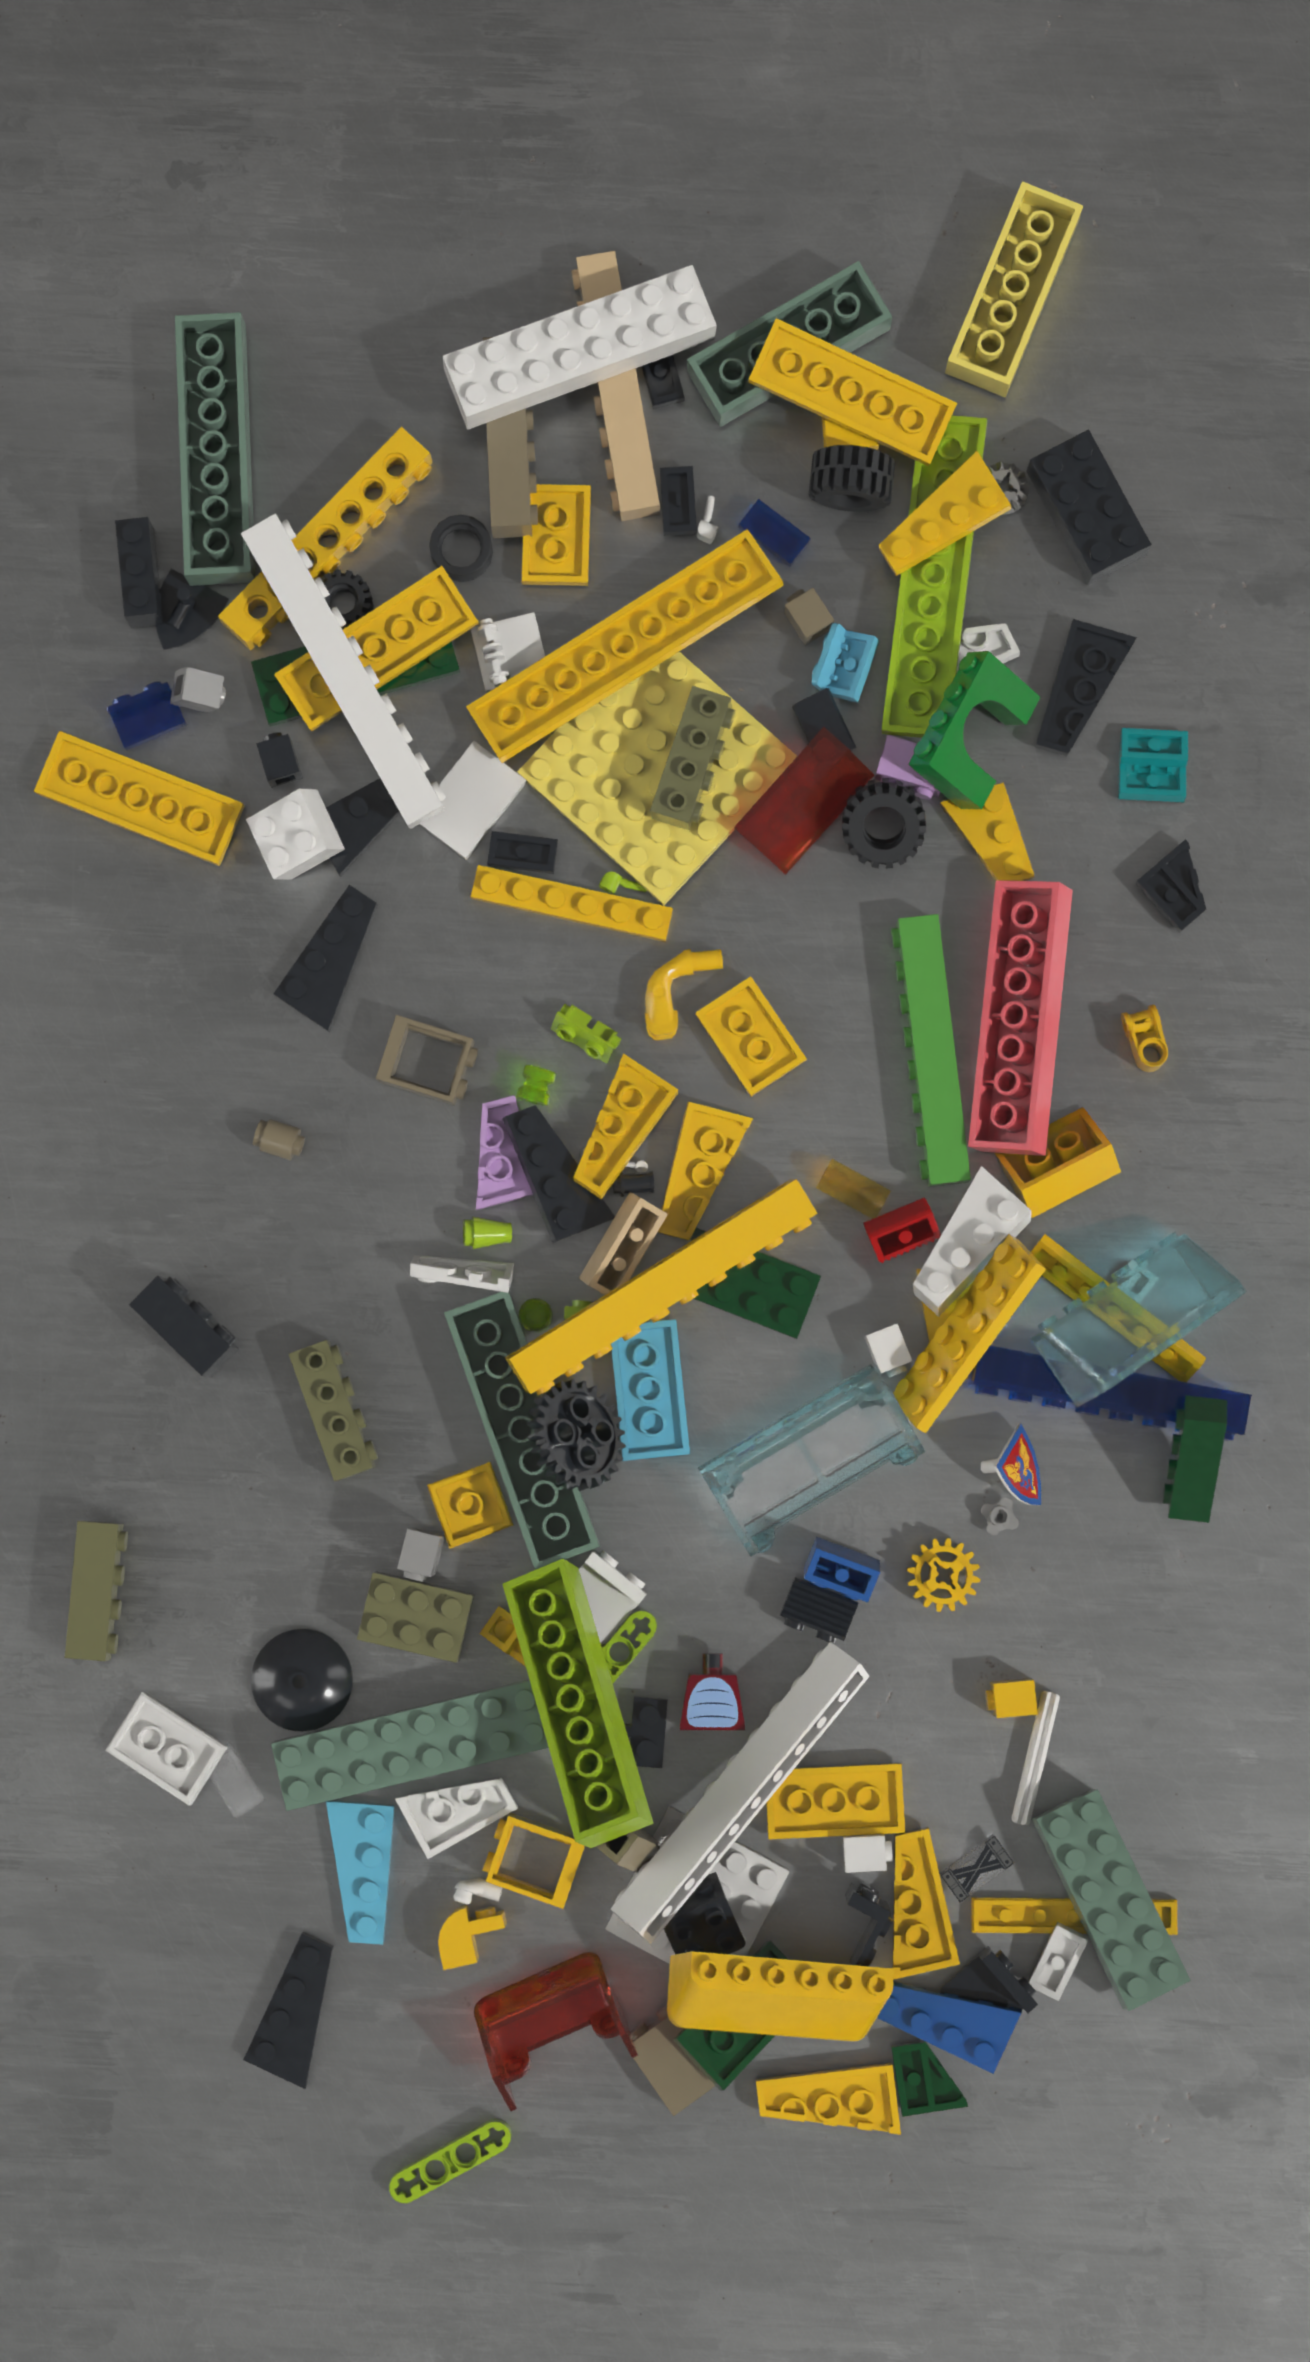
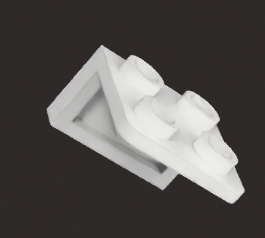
(609, 1593)

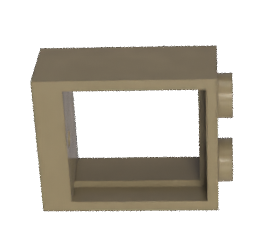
(394, 1050)

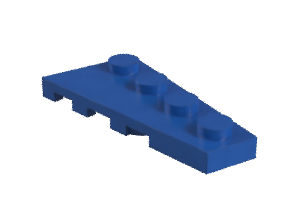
(954, 2024)

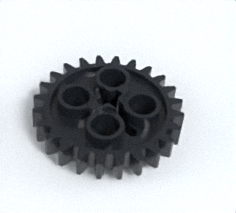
(576, 1435)

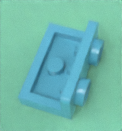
(844, 662)

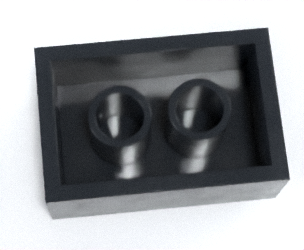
(185, 1325)

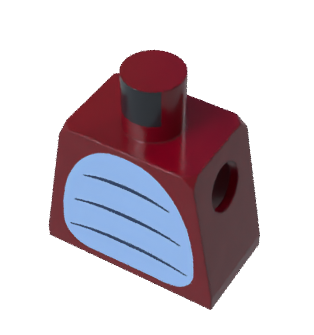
(712, 1698)

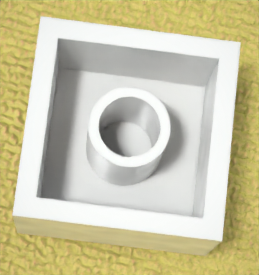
(295, 834)

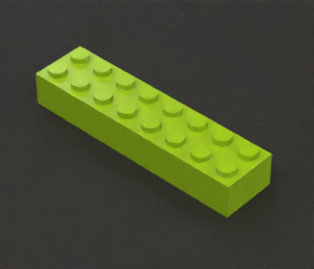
(577, 1704)

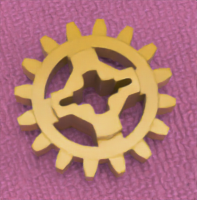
(956, 1565)

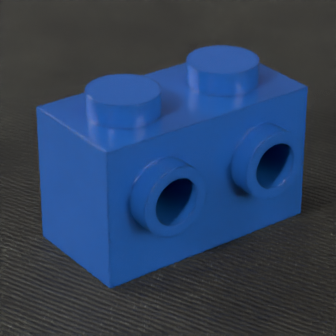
(841, 1570)

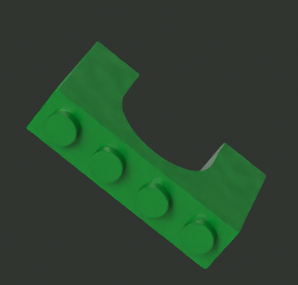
(941, 752)

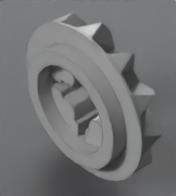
(1017, 482)

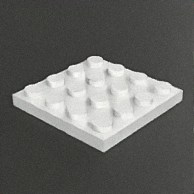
(747, 1880)

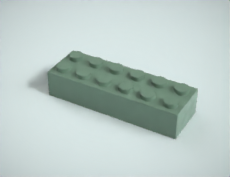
(838, 310)
(1110, 1899)

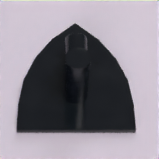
(186, 610)

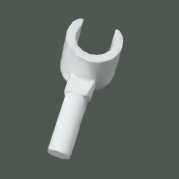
(706, 530)

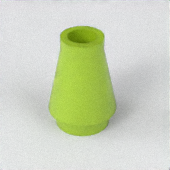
(485, 1232)

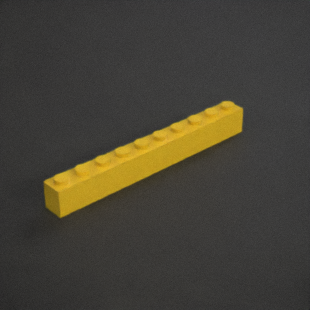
(661, 1286)

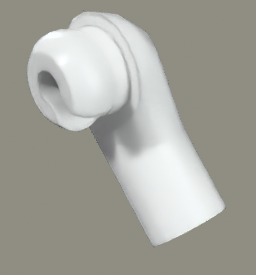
(478, 1887)

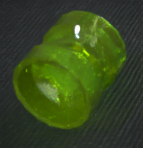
(536, 1084)
(536, 1315)

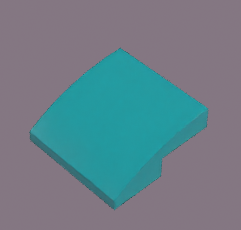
(1152, 765)

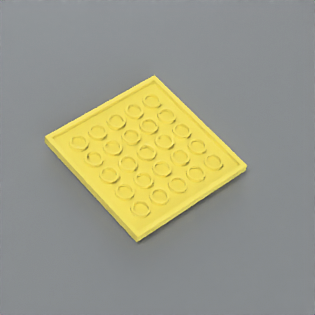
(610, 762)

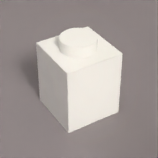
(889, 1350)
(866, 1853)

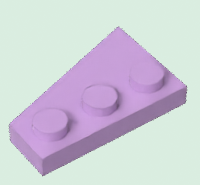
(499, 1168)

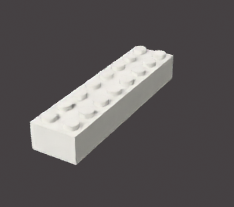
(579, 347)

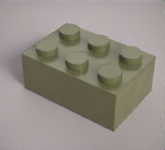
(415, 1616)

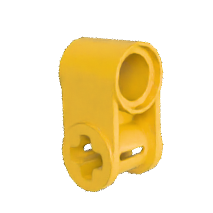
(1145, 1035)

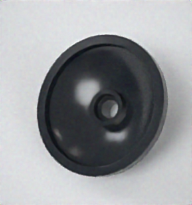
(326, 1677)

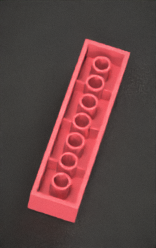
(1020, 1017)

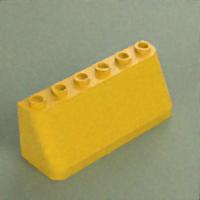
(775, 1996)

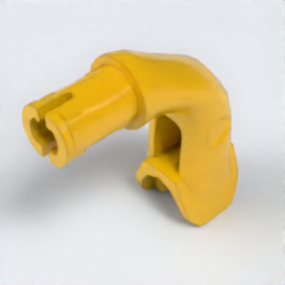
(659, 1013)

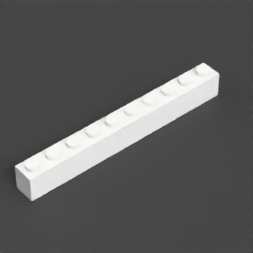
(343, 671)
(739, 1792)

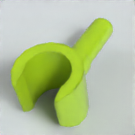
(612, 880)

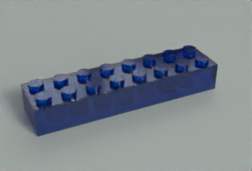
(1137, 1396)

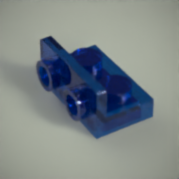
(145, 715)

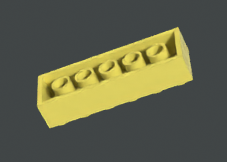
(1013, 289)

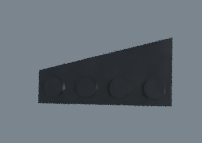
(1083, 675)
(324, 967)
(550, 1174)
(290, 2023)

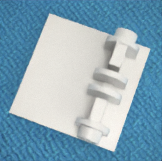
(506, 647)

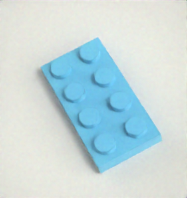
(651, 1392)

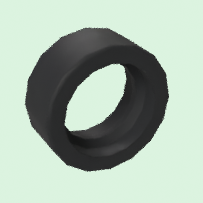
(468, 523)

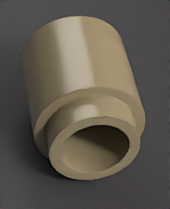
(278, 1139)

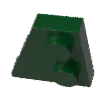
(923, 2081)

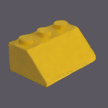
(1074, 1162)

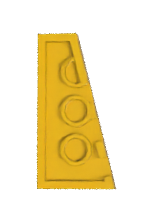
(627, 1117)

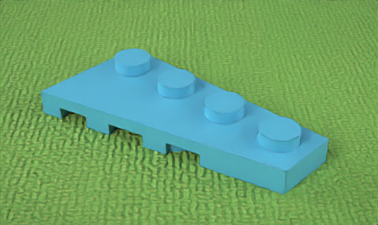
(362, 1857)

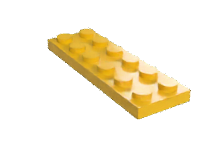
(852, 392)
(391, 641)
(139, 798)
(967, 1332)

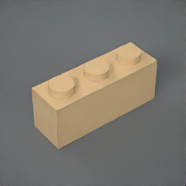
(623, 1244)

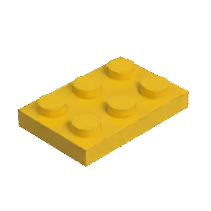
(561, 539)
(750, 1036)

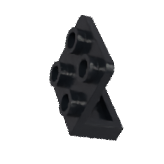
(870, 1903)
(705, 1922)
(991, 1980)

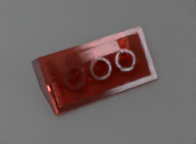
(803, 801)

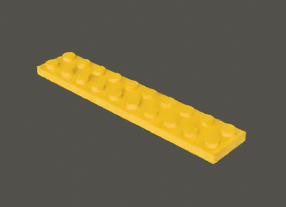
(625, 645)

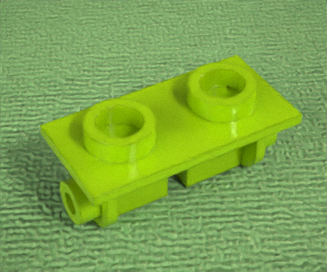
(572, 1027)

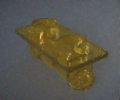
(853, 1189)

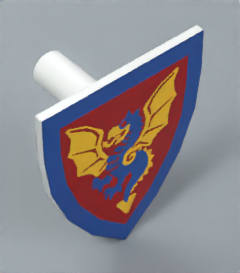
(1018, 1468)

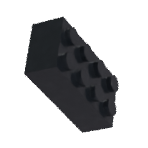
(1088, 507)

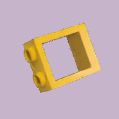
(567, 1874)

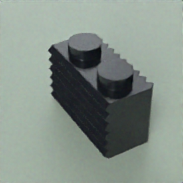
(819, 1610)

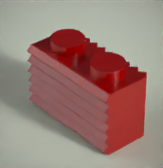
(902, 1230)

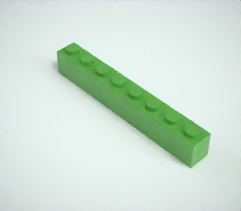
(932, 1051)

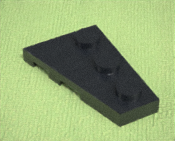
(360, 820)

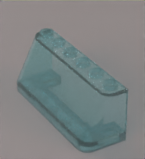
(1134, 1316)

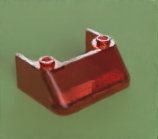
(544, 2010)

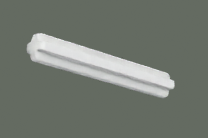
(1035, 1758)

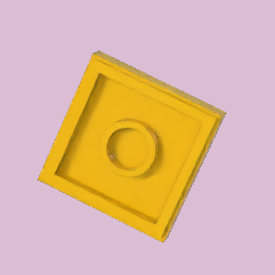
(470, 1505)

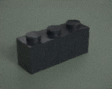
(139, 572)

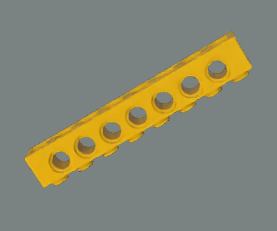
(398, 450)

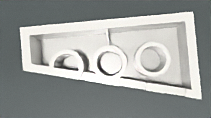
(969, 1241)

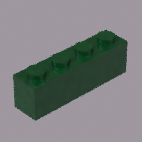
(1196, 1458)

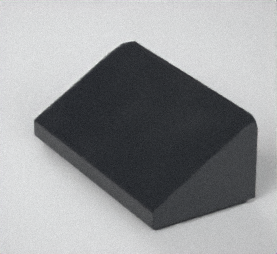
(819, 712)

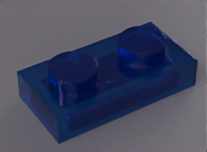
(775, 533)

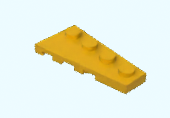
(950, 513)
(700, 1159)
(920, 1914)
(843, 2097)

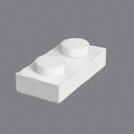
(1058, 1961)

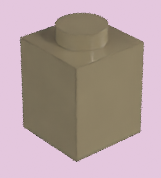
(808, 615)

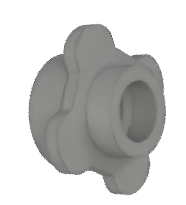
(1008, 1521)

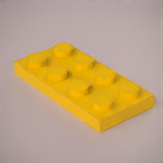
(838, 1802)

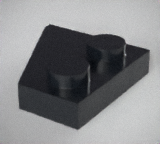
(1175, 887)

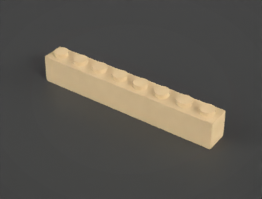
(621, 407)

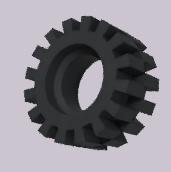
(354, 585)

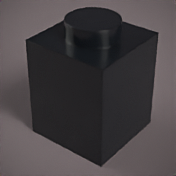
(279, 759)

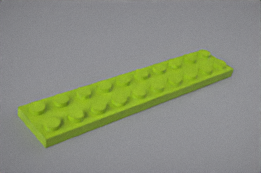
(931, 599)

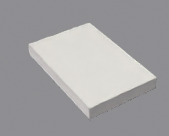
(476, 797)
(166, 1748)

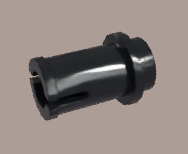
(634, 1183)

